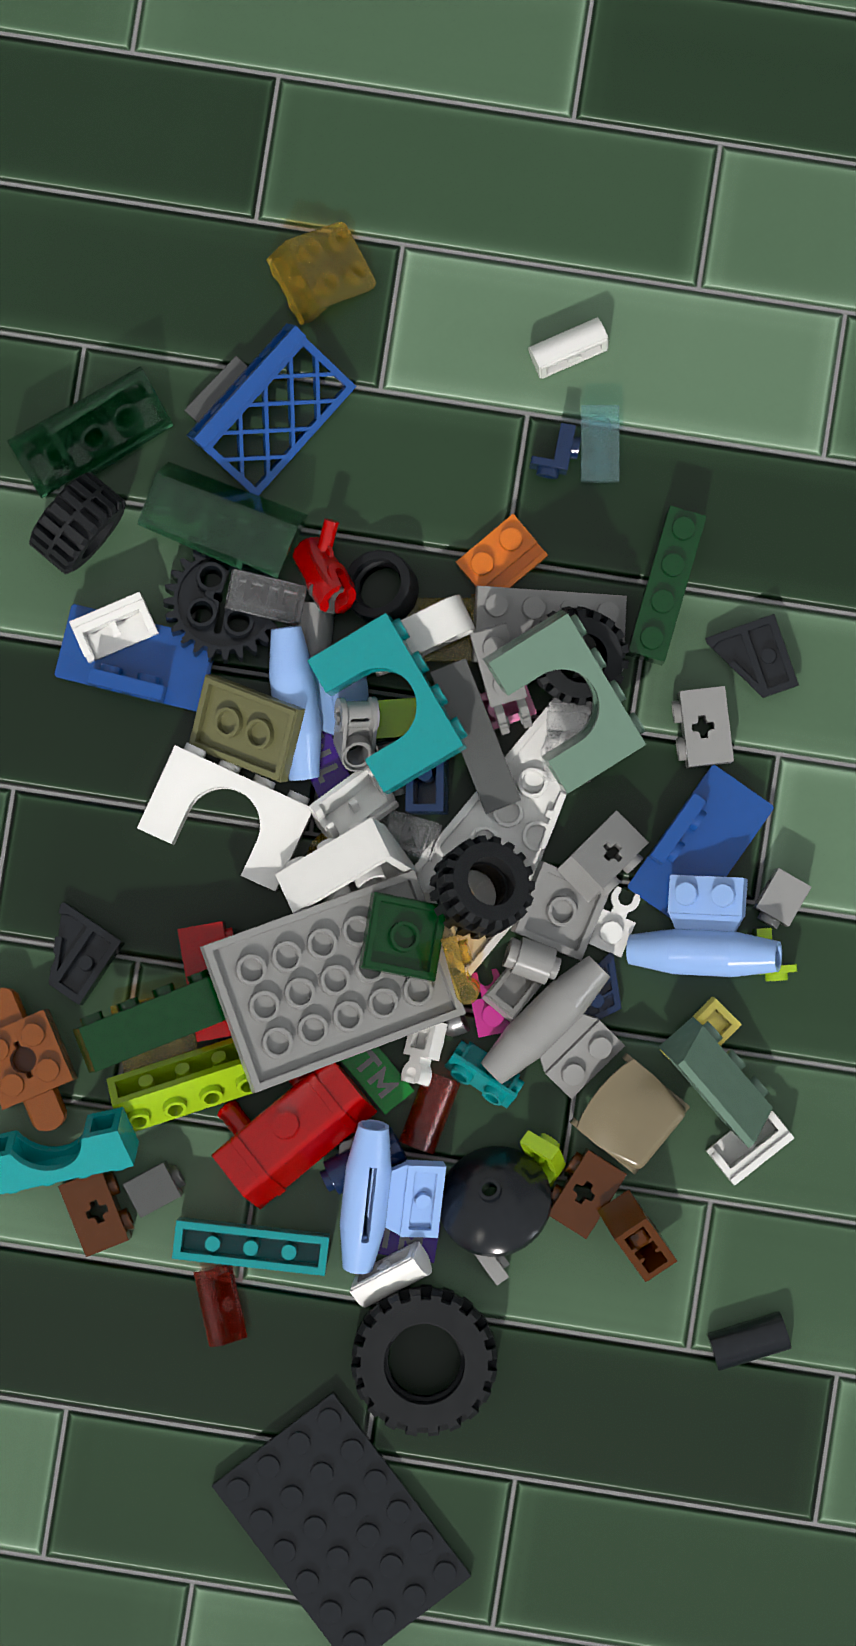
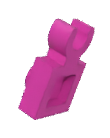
(487, 1019)

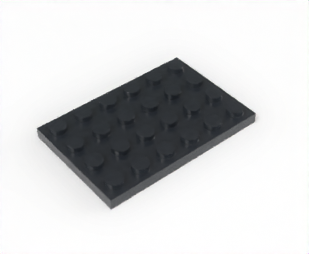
(341, 1528)

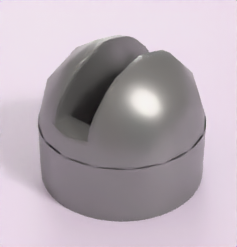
(457, 1026)

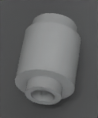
(531, 960)

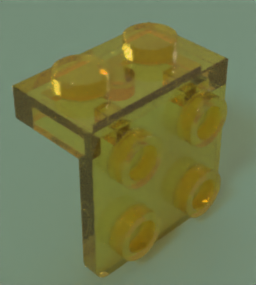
(320, 270)

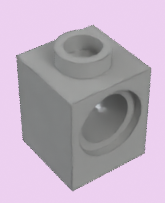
(781, 899)

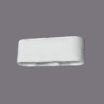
(437, 626)

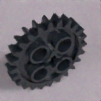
(193, 595)

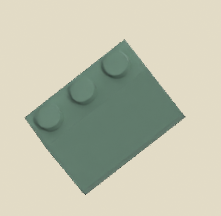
(719, 1079)

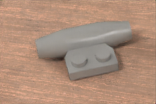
(558, 1033)

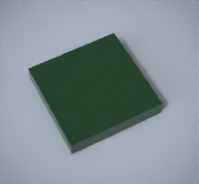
(402, 937)

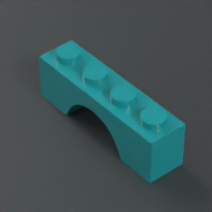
(104, 1146)

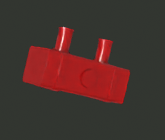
(290, 1133)

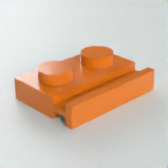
(502, 556)

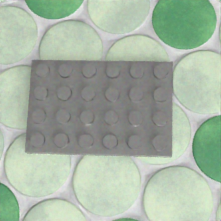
(302, 999)

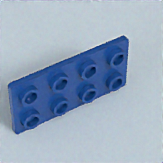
(148, 670)
(703, 836)

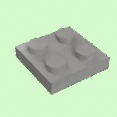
(559, 914)

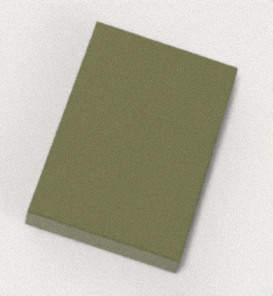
(246, 727)

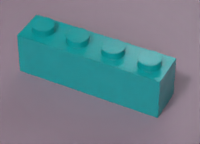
(251, 1246)

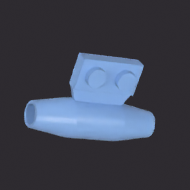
(297, 684)
(705, 935)
(383, 1196)

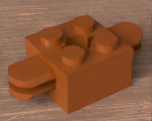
(32, 1062)

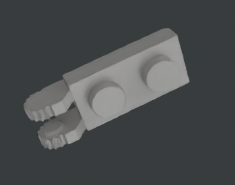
(484, 643)

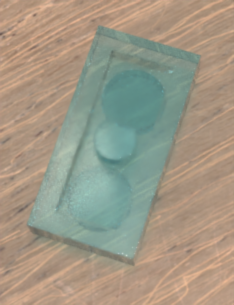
(600, 443)

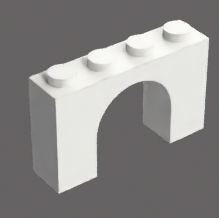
(191, 776)

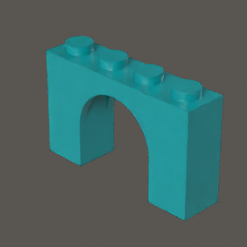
(433, 734)

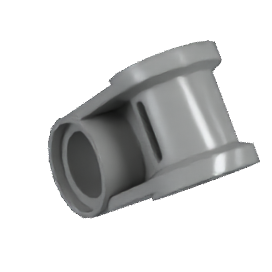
(356, 725)

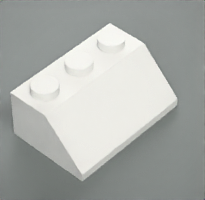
(343, 865)

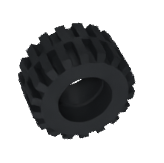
(77, 522)
(608, 643)
(505, 872)

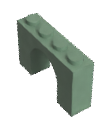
(609, 732)

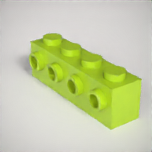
(180, 1085)

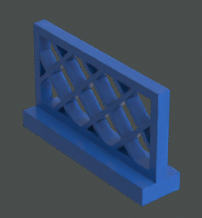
(255, 382)

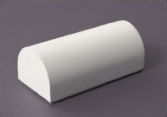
(569, 348)
(391, 1274)

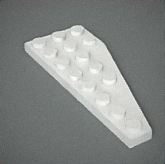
(523, 824)

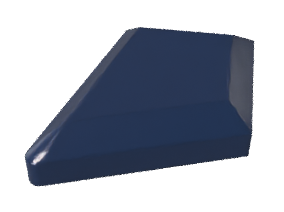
(608, 998)

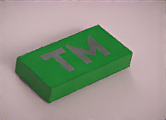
(379, 1078)

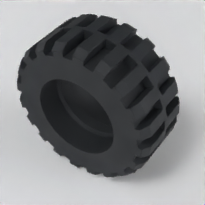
(418, 1412)

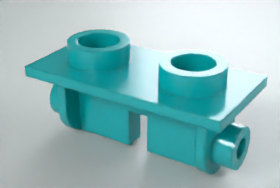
(467, 1069)

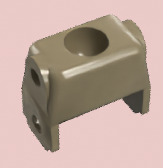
(631, 1115)

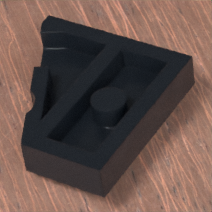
(757, 655)
(81, 954)

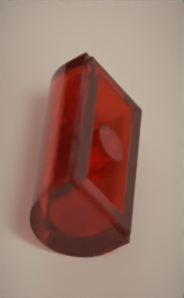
(429, 1113)
(220, 1305)

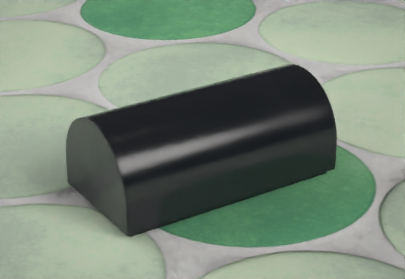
(749, 1341)

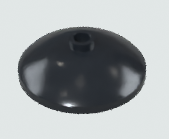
(497, 1222)

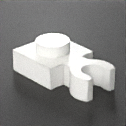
(613, 927)
(423, 1048)

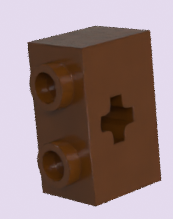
(583, 1214)
(91, 1231)
(637, 1235)

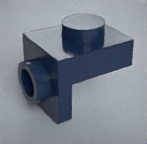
(566, 448)

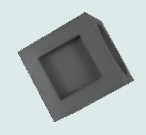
(155, 1188)

